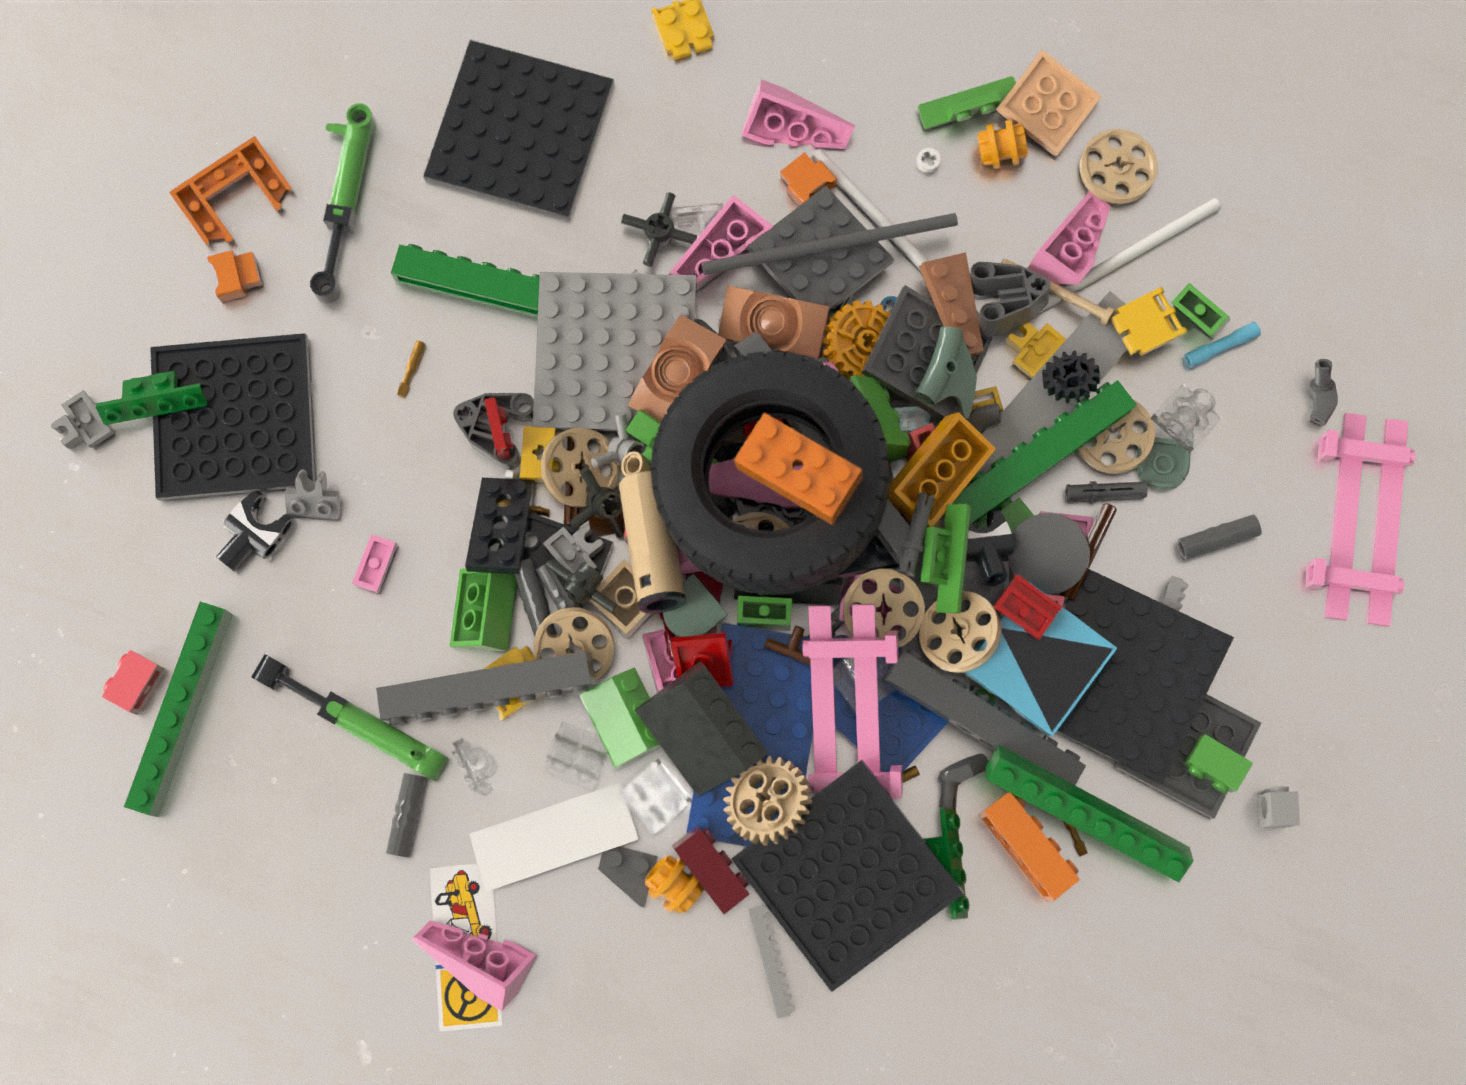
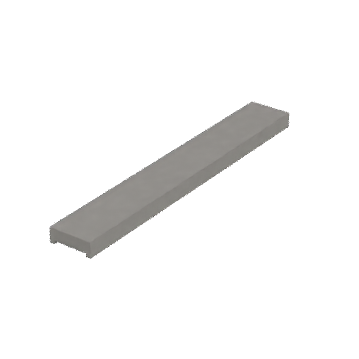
(1033, 407)

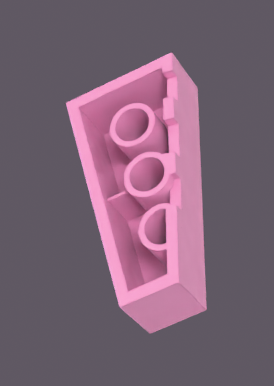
(724, 237)

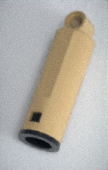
(650, 545)

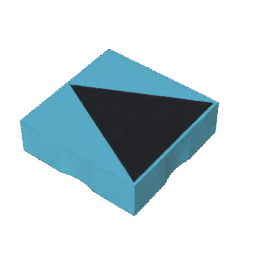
(1043, 675)

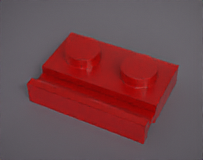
(497, 418)
(1027, 607)

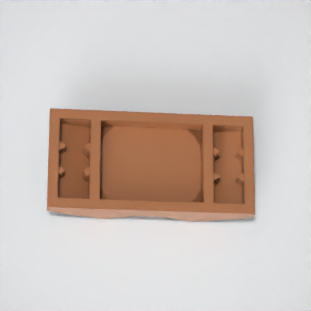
(781, 321)
(681, 358)

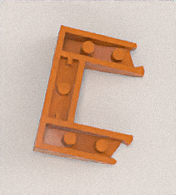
(221, 174)

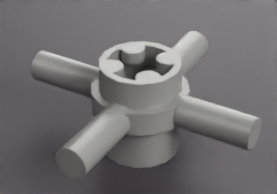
(620, 445)

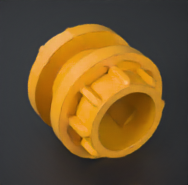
(1002, 144)
(674, 884)

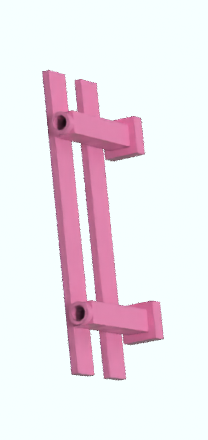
(1340, 575)
(865, 649)

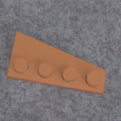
(953, 297)

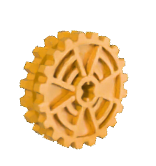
(848, 332)

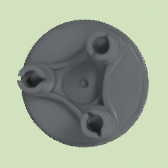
(1049, 552)

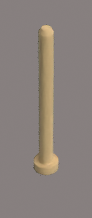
(1103, 314)

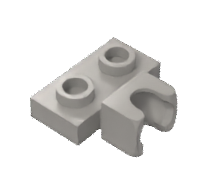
(81, 423)
(312, 498)
(574, 549)

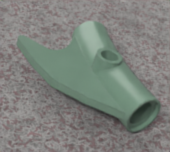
(949, 372)

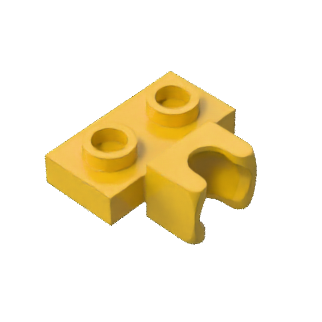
(1034, 347)

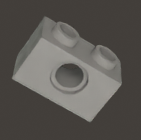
(1278, 808)

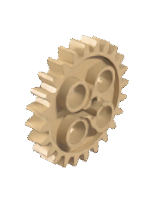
(767, 801)

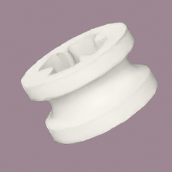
(932, 153)

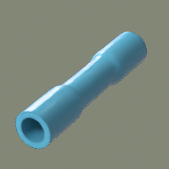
(1207, 351)

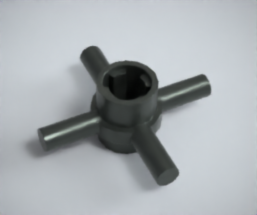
(663, 221)
(595, 499)
(582, 584)

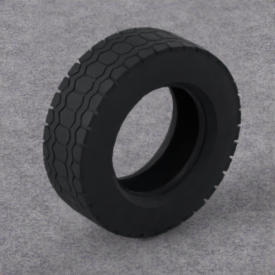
(718, 406)

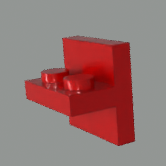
(711, 650)

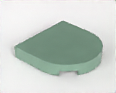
(1165, 465)
(698, 614)

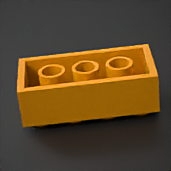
(940, 467)

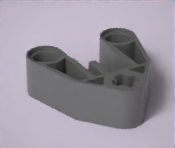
(1020, 295)
(484, 442)

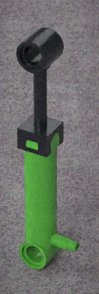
(340, 212)
(357, 721)

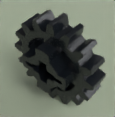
(1071, 376)

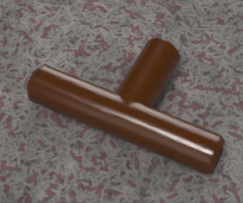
(790, 650)

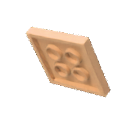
(1049, 103)

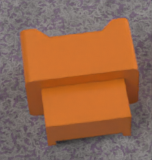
(806, 178)
(234, 274)

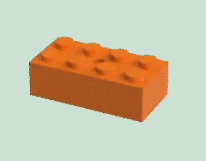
(821, 484)
(1029, 846)

